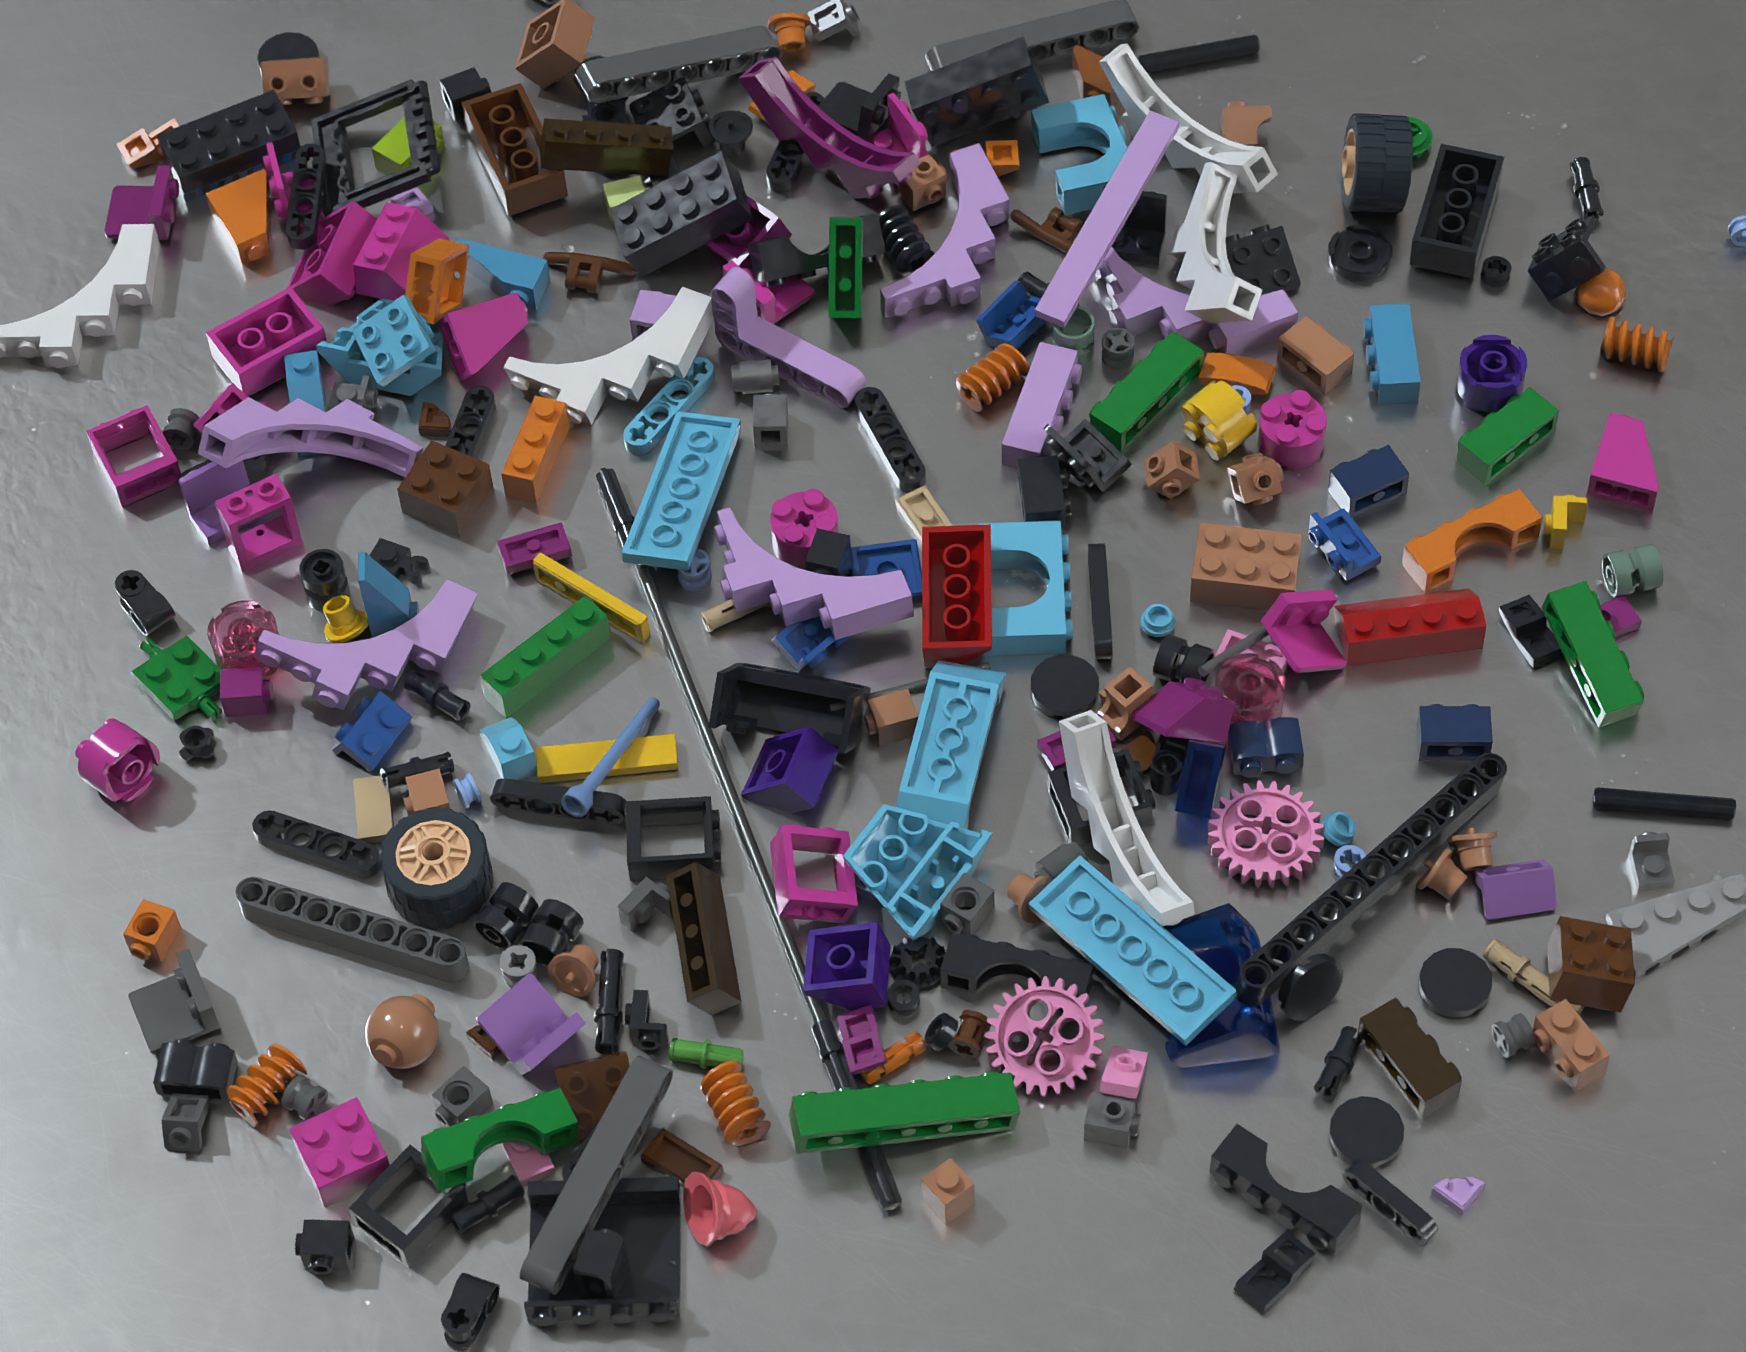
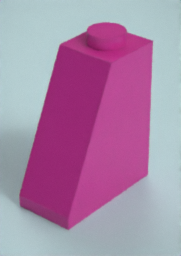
(481, 331)
(1624, 465)

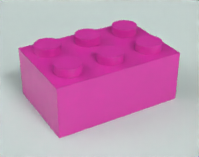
(254, 342)

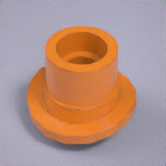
(789, 30)

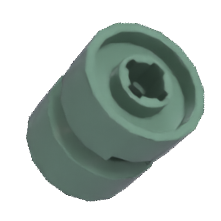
(1077, 334)
(1637, 569)

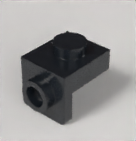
(642, 1032)

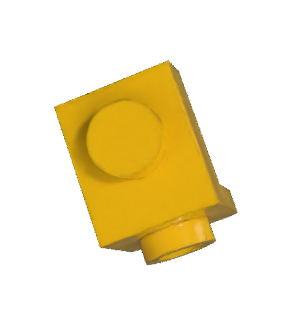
(1563, 510)

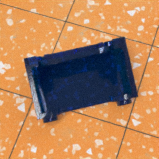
(1240, 1031)

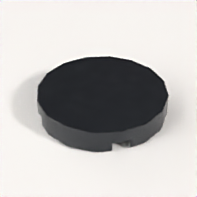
(287, 46)
(1359, 253)
(1064, 686)
(1455, 982)
(1310, 987)
(1366, 1131)

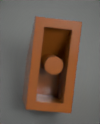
(1091, 77)

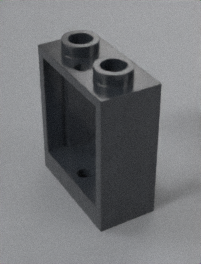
(1067, 811)
(669, 812)
(402, 1246)

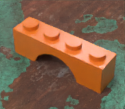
(1505, 522)

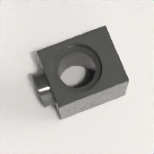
(969, 893)
(461, 1086)

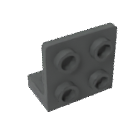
(174, 1006)

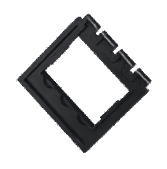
(331, 134)

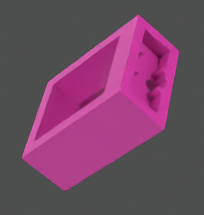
(142, 479)
(266, 539)
(806, 902)

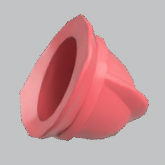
(715, 1208)

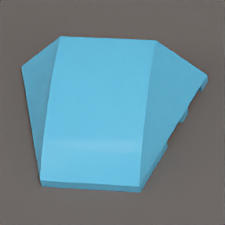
(348, 360)
(913, 863)

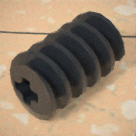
(903, 240)

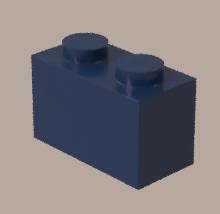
(1368, 481)
(1453, 732)

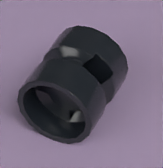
(323, 577)
(1169, 656)
(507, 913)
(552, 930)

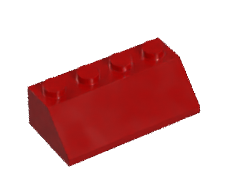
(956, 593)
(1410, 626)

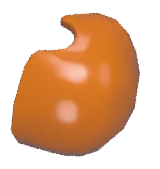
(1602, 293)

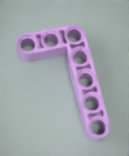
(757, 339)

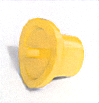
(343, 620)

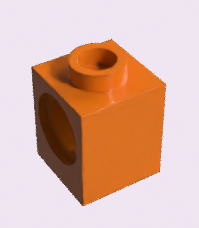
(151, 918)

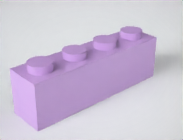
(1041, 403)

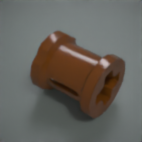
(969, 1034)

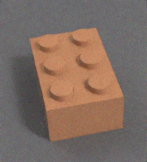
(1244, 566)

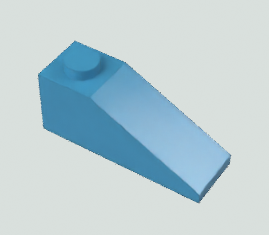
(508, 272)
(305, 381)
(384, 597)

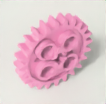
(1265, 834)
(1016, 1020)

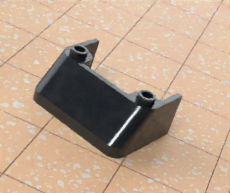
(788, 701)

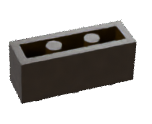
(1410, 1057)

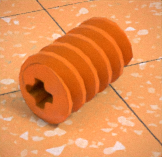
(1636, 344)
(991, 376)
(263, 1082)
(734, 1104)

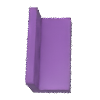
(1517, 888)

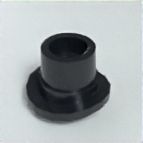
(731, 131)

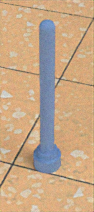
(580, 797)

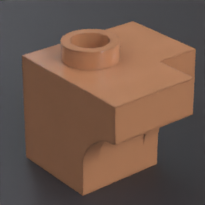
(1241, 122)
(1121, 699)

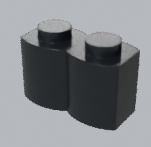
(195, 1070)

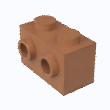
(296, 79)
(1570, 1045)

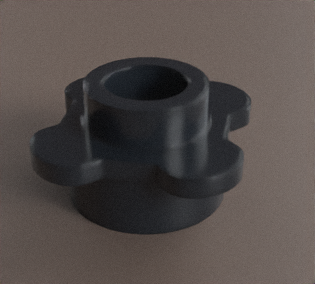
(194, 735)

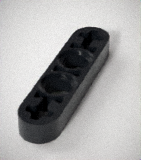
(792, 165)
(302, 196)
(894, 438)
(1100, 601)
(546, 800)
(314, 848)

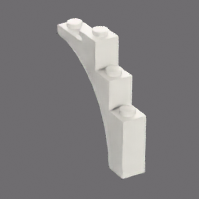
(1192, 143)
(1201, 246)
(93, 311)
(626, 371)
(1113, 825)

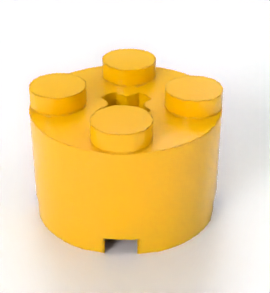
(1218, 419)

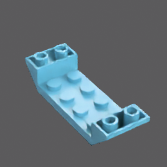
(950, 741)

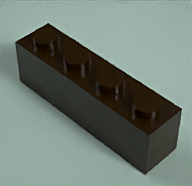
(606, 147)
(703, 938)

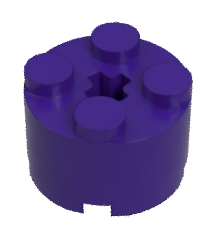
(1490, 373)

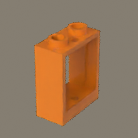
(432, 278)

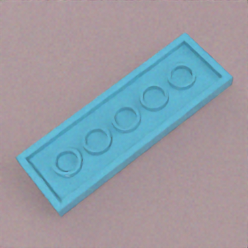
(681, 491)
(1133, 950)

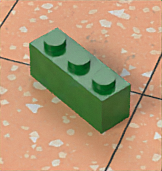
(845, 267)
(1506, 435)

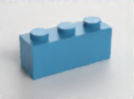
(1392, 354)

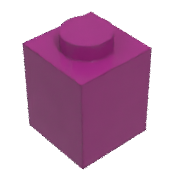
(244, 691)

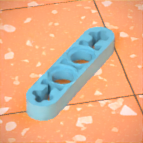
(665, 403)

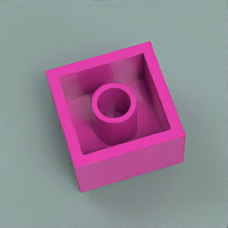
(340, 1151)

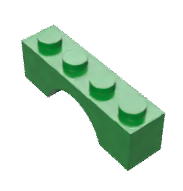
(539, 1122)

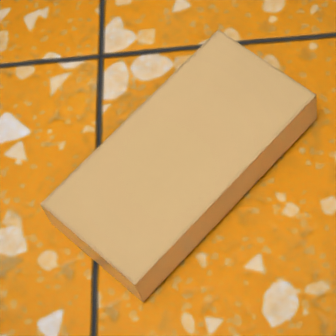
(372, 809)

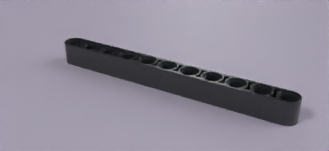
(1368, 890)

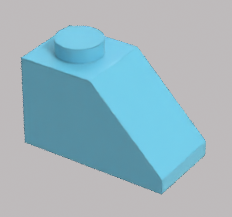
(510, 749)

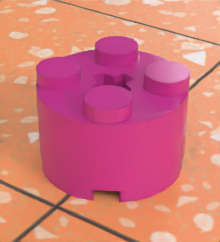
(1292, 430)
(795, 524)
(117, 761)

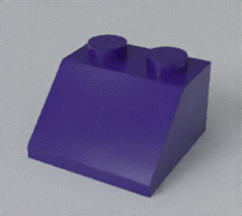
(791, 771)
(848, 965)

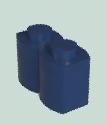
(1265, 746)

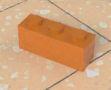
(535, 449)

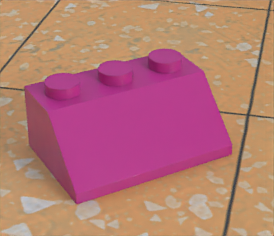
(385, 256)
(326, 268)

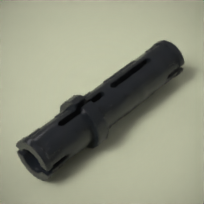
(608, 1014)

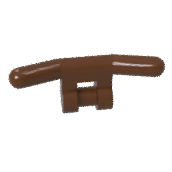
(1047, 231)
(590, 263)

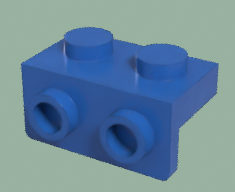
(1010, 317)
(1343, 543)
(805, 641)
(372, 731)

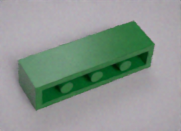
(1147, 390)
(1593, 653)
(545, 656)

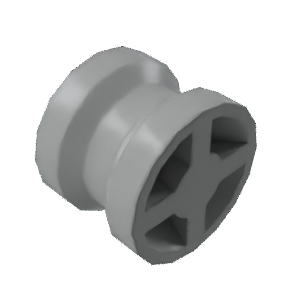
(508, 963)

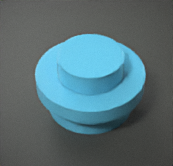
(1157, 620)
(1339, 828)

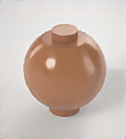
(402, 1031)

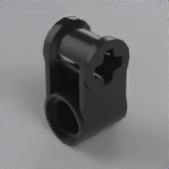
(142, 601)
(1170, 758)
(468, 1310)

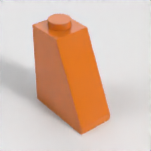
(244, 215)

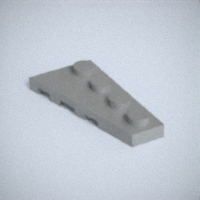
(1679, 919)

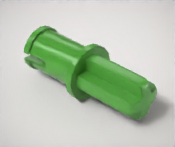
(703, 1053)

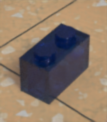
(1200, 778)

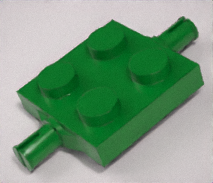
(179, 678)

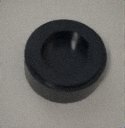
(941, 1031)

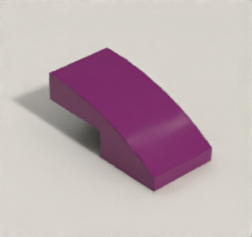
(861, 1040)

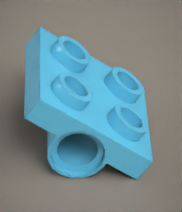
(394, 340)

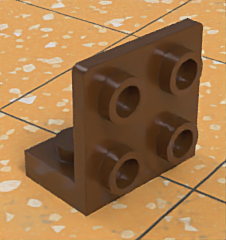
(591, 1086)

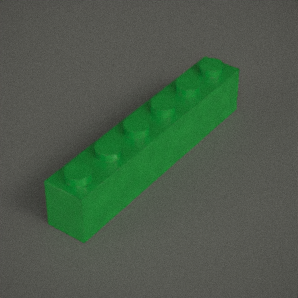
(903, 1112)

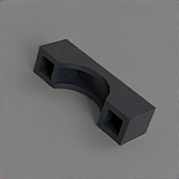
(778, 258)
(977, 962)
(1321, 1215)

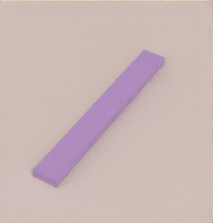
(1106, 219)

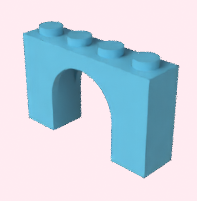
(1080, 123)
(1040, 625)

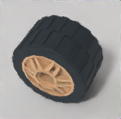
(1377, 163)
(436, 867)

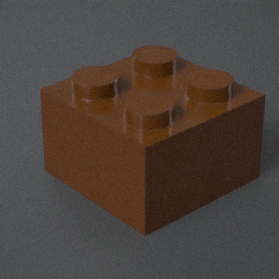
(445, 488)
(1590, 964)

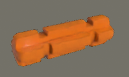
(896, 1056)

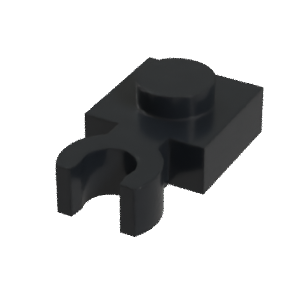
(398, 560)

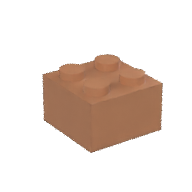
(555, 43)

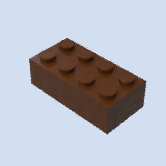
(509, 145)

